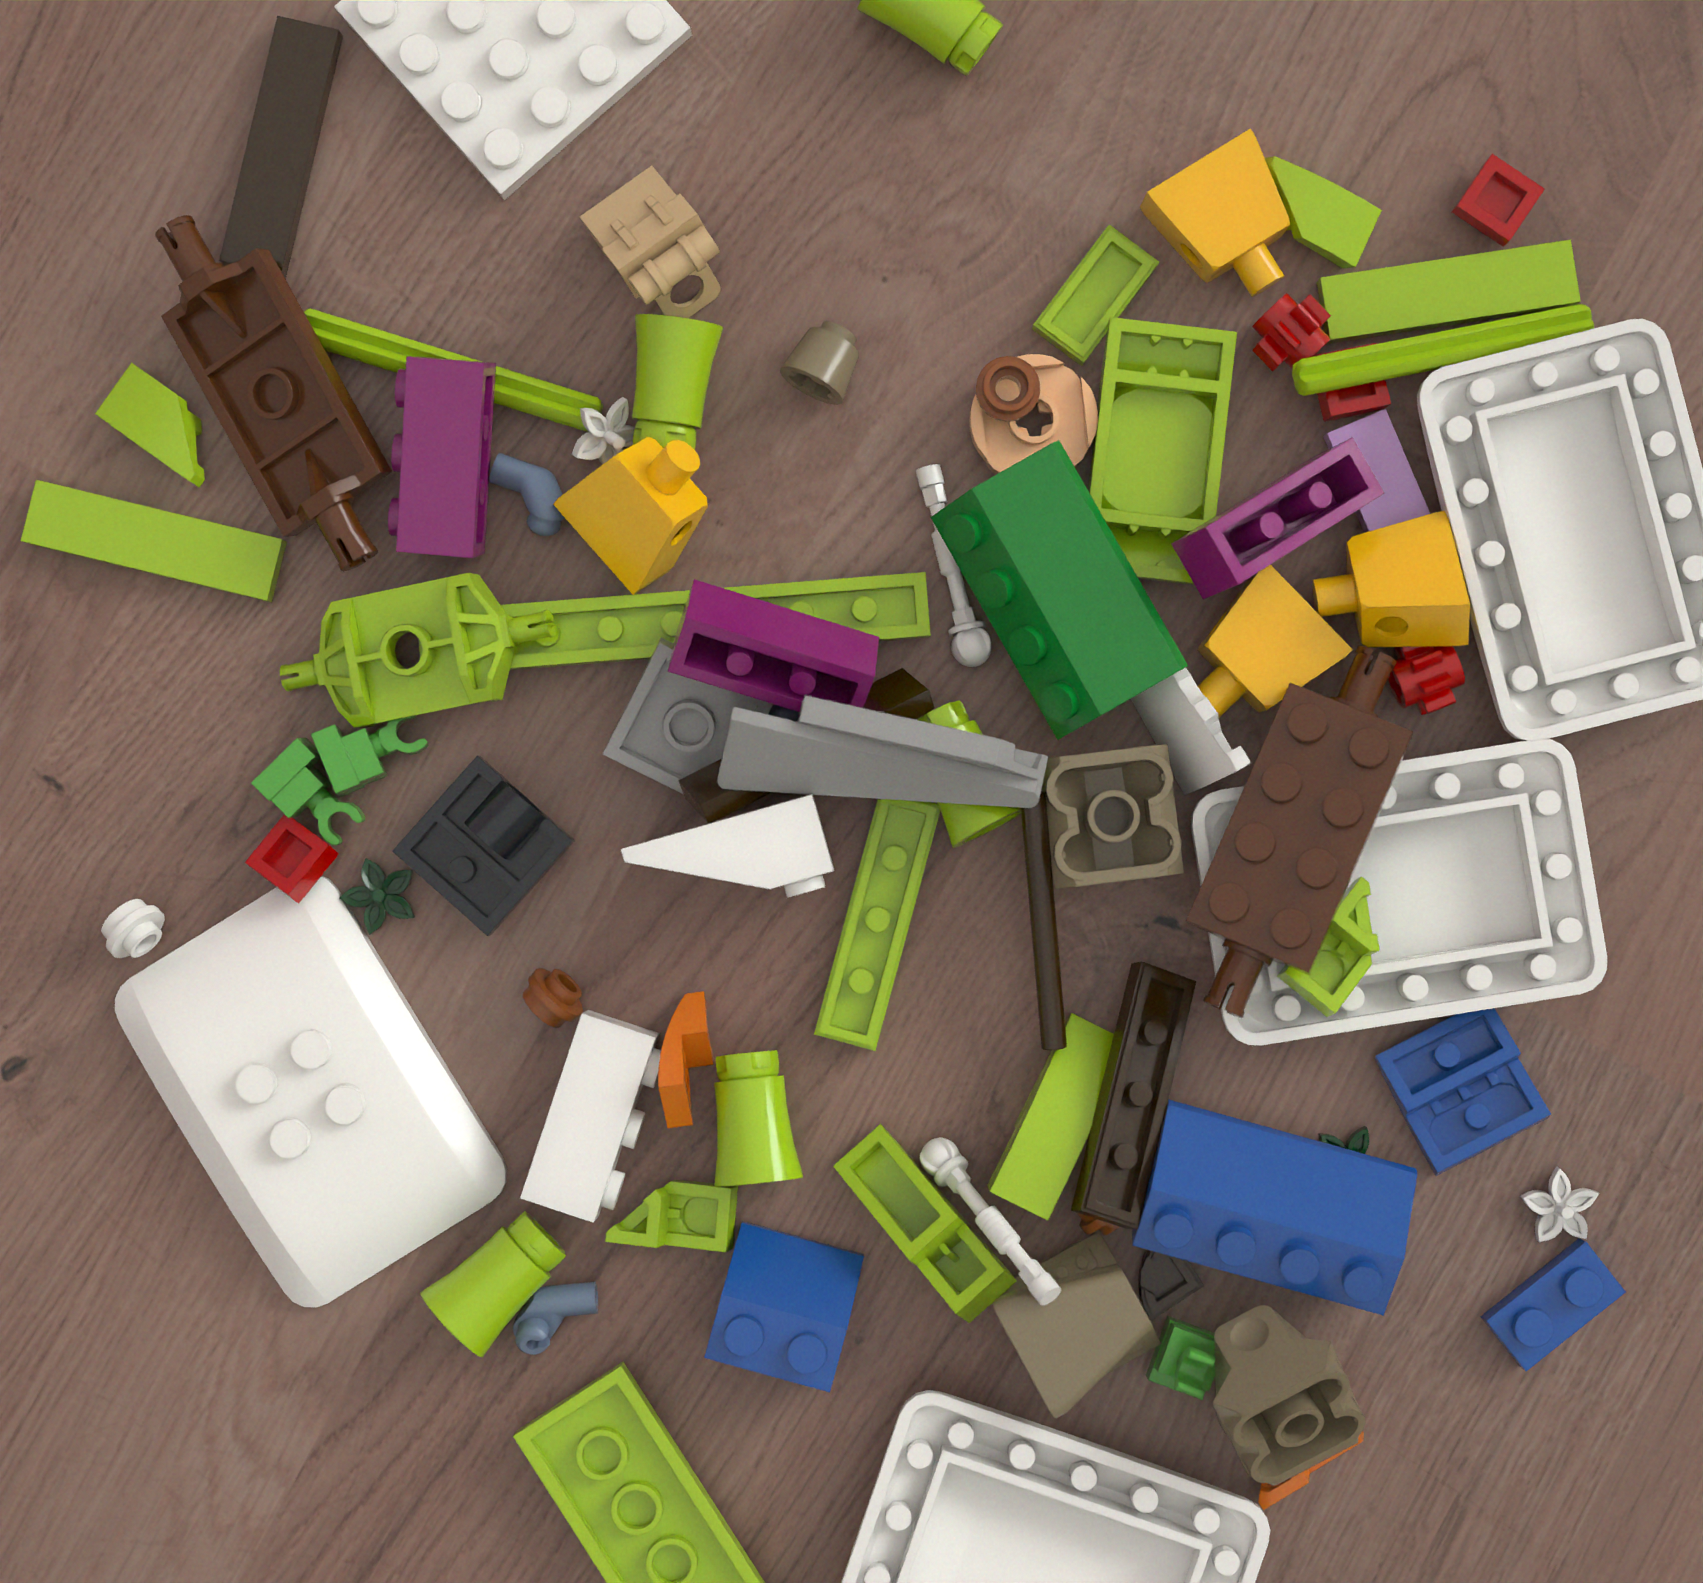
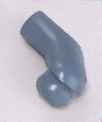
(537, 488)
(546, 1311)

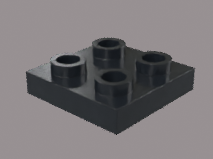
(483, 845)

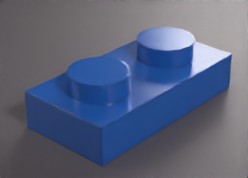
(1553, 1304)

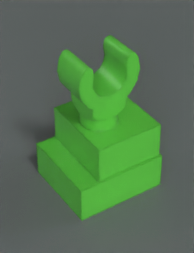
(356, 759)
(296, 784)
(1183, 1358)

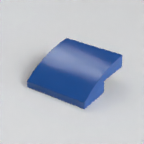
(1461, 1087)

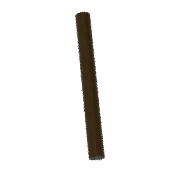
(1044, 925)

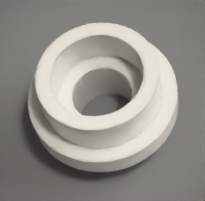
(133, 929)

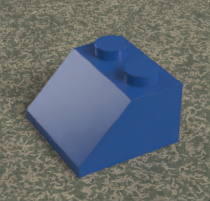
(785, 1306)

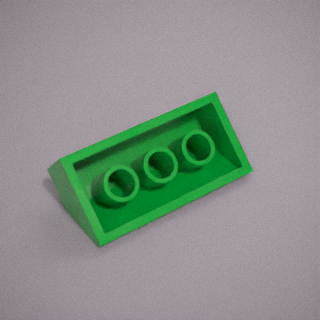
(1058, 589)

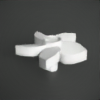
(604, 435)
(1559, 1207)

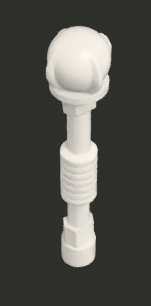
(970, 642)
(947, 1165)

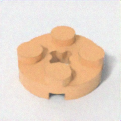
(1061, 395)

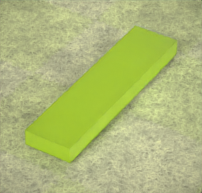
(1449, 291)
(153, 541)
(877, 922)

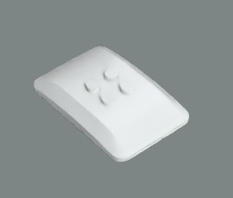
(1574, 524)
(1472, 895)
(310, 1092)
(1019, 1502)

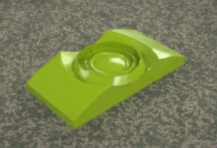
(1160, 437)

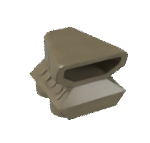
(1112, 816)
(1083, 1331)
(1281, 1396)

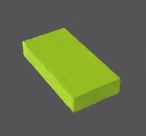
(1093, 293)

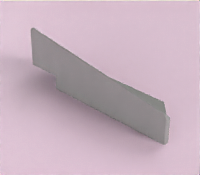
(875, 756)

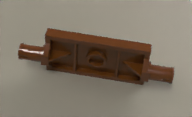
(273, 391)
(1299, 829)

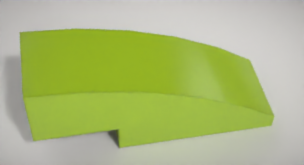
(1054, 1121)
(924, 1224)

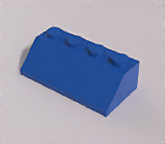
(1277, 1208)

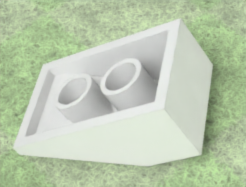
(752, 849)

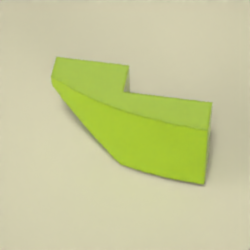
(1324, 213)
(155, 421)
(1342, 957)
(681, 1216)

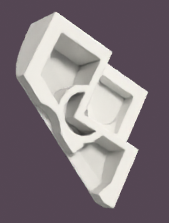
(1189, 724)

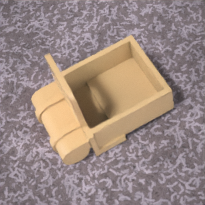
(655, 242)

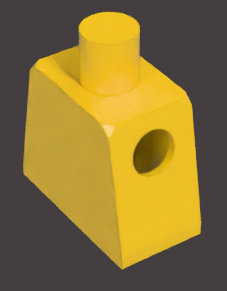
(1223, 214)
(638, 509)
(1401, 586)
(1266, 644)

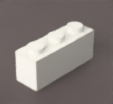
(593, 1117)

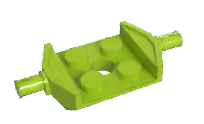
(463, 657)

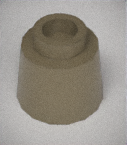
(823, 363)

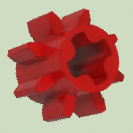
(1291, 331)
(1426, 677)

